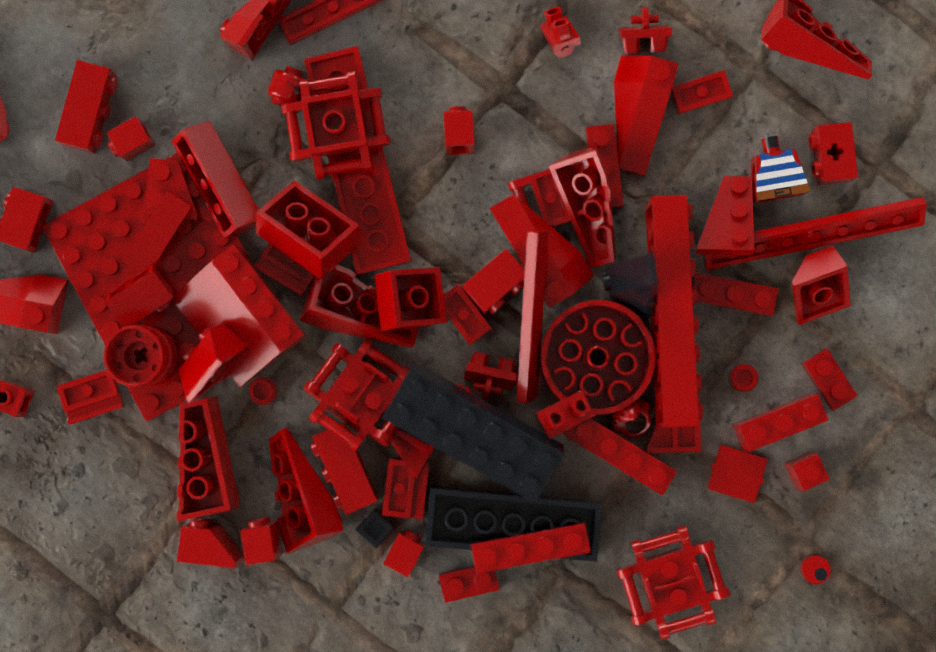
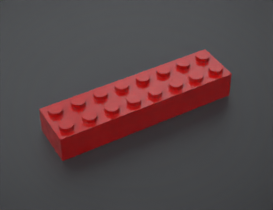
(672, 313)

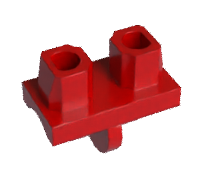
(559, 32)
(658, 34)
(490, 379)
(565, 414)

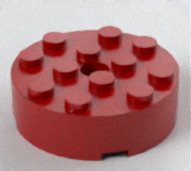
(615, 332)

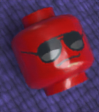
(285, 86)

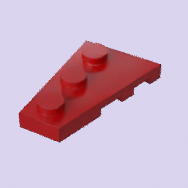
(730, 221)

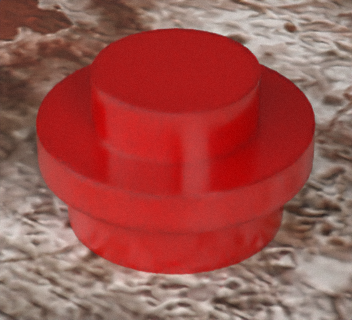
(262, 391)

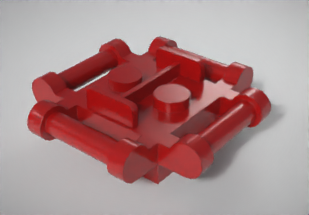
(335, 124)
(357, 395)
(672, 582)

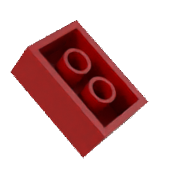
(307, 229)

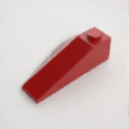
(252, 25)
(801, 36)
(641, 97)
(587, 197)
(565, 264)
(33, 302)
(349, 307)
(306, 505)

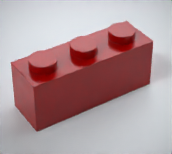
(86, 107)
(780, 422)
(345, 471)

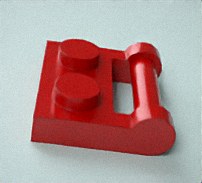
(546, 195)

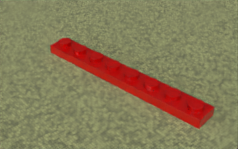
(828, 231)

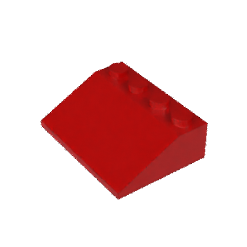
(237, 295)

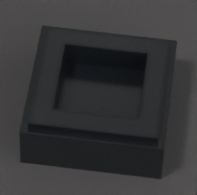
(375, 528)

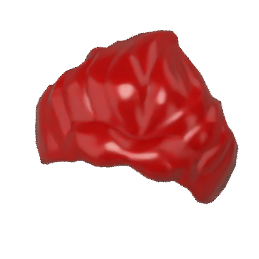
(630, 413)

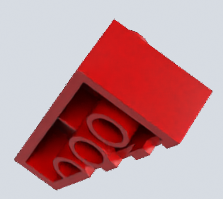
(204, 462)

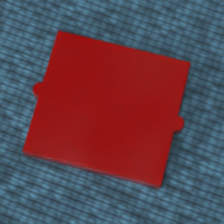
(737, 473)

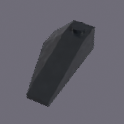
(633, 284)

